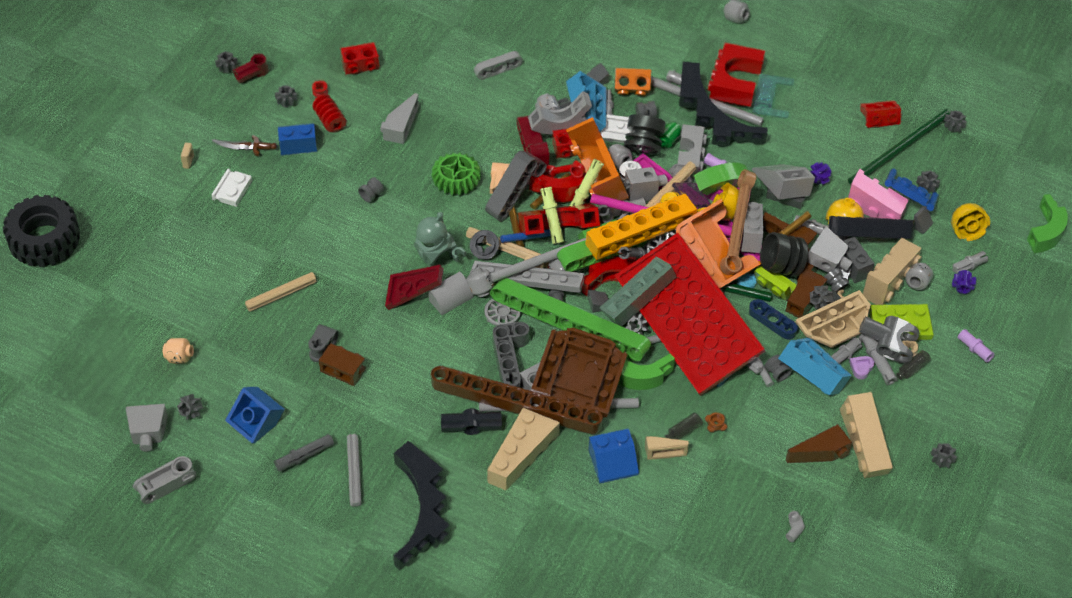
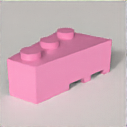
(875, 199)

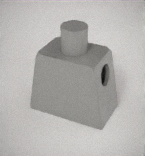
(643, 183)
(828, 252)
(147, 424)

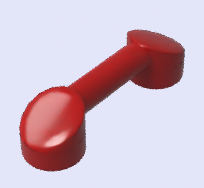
(576, 169)

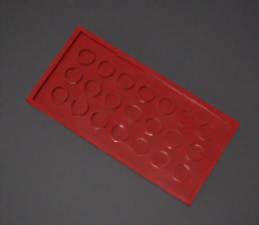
(695, 318)

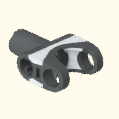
(890, 336)

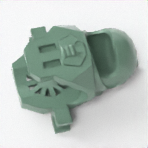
(434, 231)

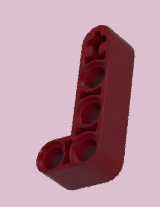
(532, 140)

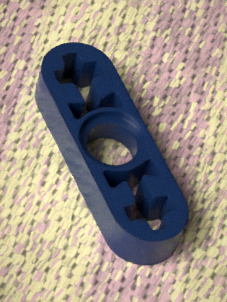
(769, 311)

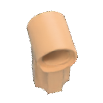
(497, 173)

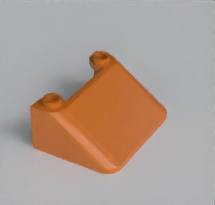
(710, 244)

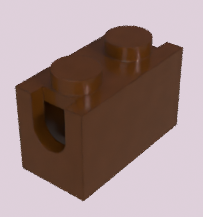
(342, 364)

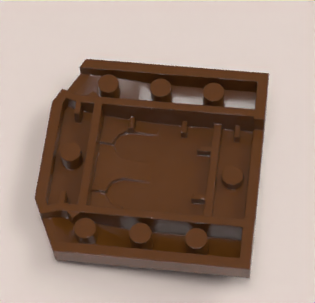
(580, 369)

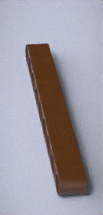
(510, 392)

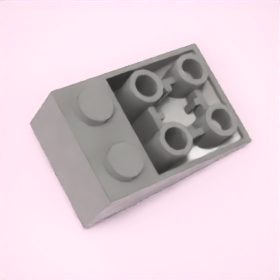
(786, 180)

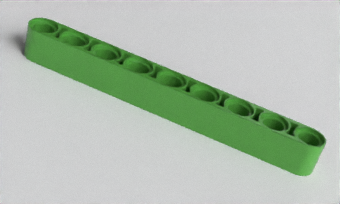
(567, 316)

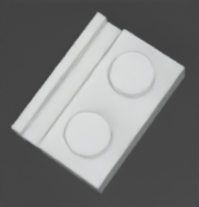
(615, 129)
(232, 187)

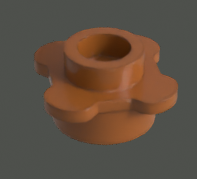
(715, 417)

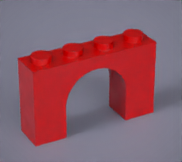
(730, 59)
(578, 215)

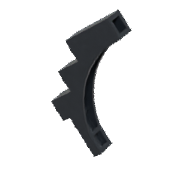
(709, 115)
(426, 478)

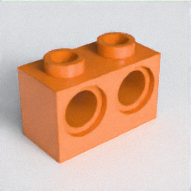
(632, 76)

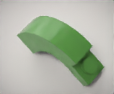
(717, 176)
(1048, 236)
(646, 376)

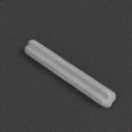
(354, 470)

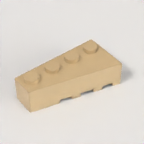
(891, 272)
(522, 445)

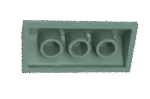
(638, 291)

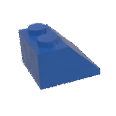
(297, 139)
(254, 413)
(613, 456)

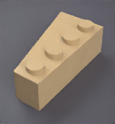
(866, 434)

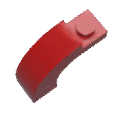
(562, 188)
(604, 272)

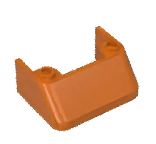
(590, 145)

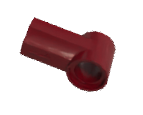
(256, 67)

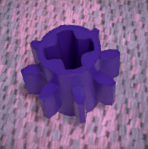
(821, 173)
(964, 281)

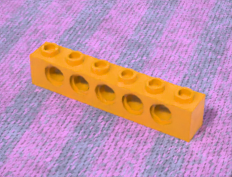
(639, 226)

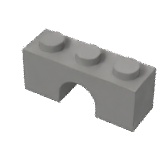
(692, 141)
(753, 228)

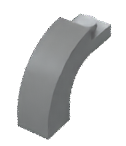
(546, 120)

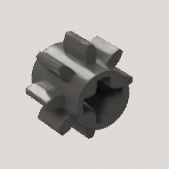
(226, 62)
(286, 96)
(955, 121)
(928, 181)
(821, 296)
(189, 406)
(943, 455)

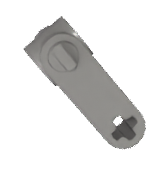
(165, 479)

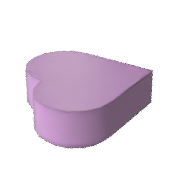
(861, 366)

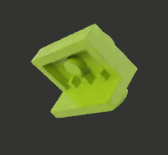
(775, 282)

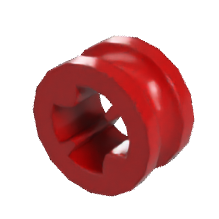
(318, 85)

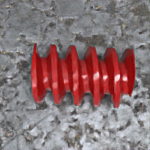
(329, 113)

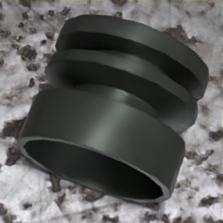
(645, 130)
(784, 254)

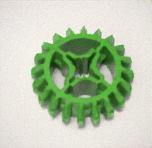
(456, 173)

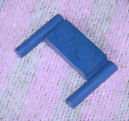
(916, 193)

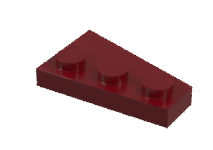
(411, 284)

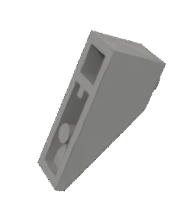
(400, 120)

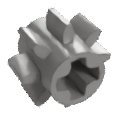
(641, 321)

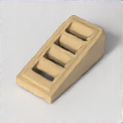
(665, 448)

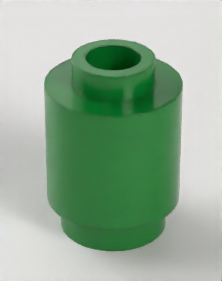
(671, 134)

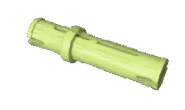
(583, 192)
(552, 216)

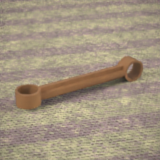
(745, 182)

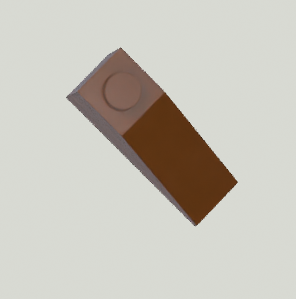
(821, 448)

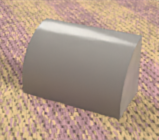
(450, 293)

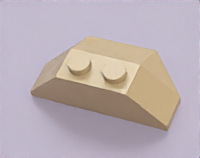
(836, 321)

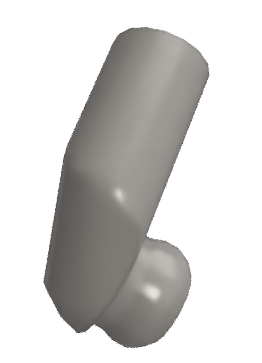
(796, 525)

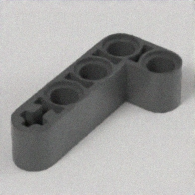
(512, 184)
(505, 339)

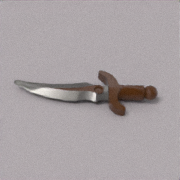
(256, 145)

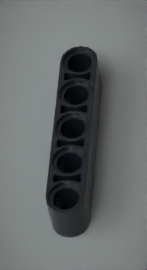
(872, 227)

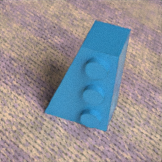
(597, 95)
(815, 365)

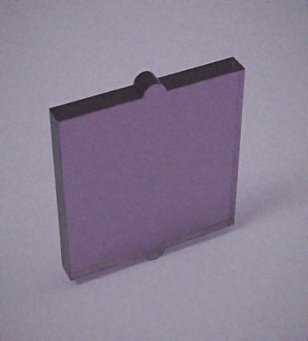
(693, 193)

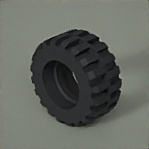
(37, 213)

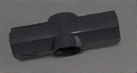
(471, 421)

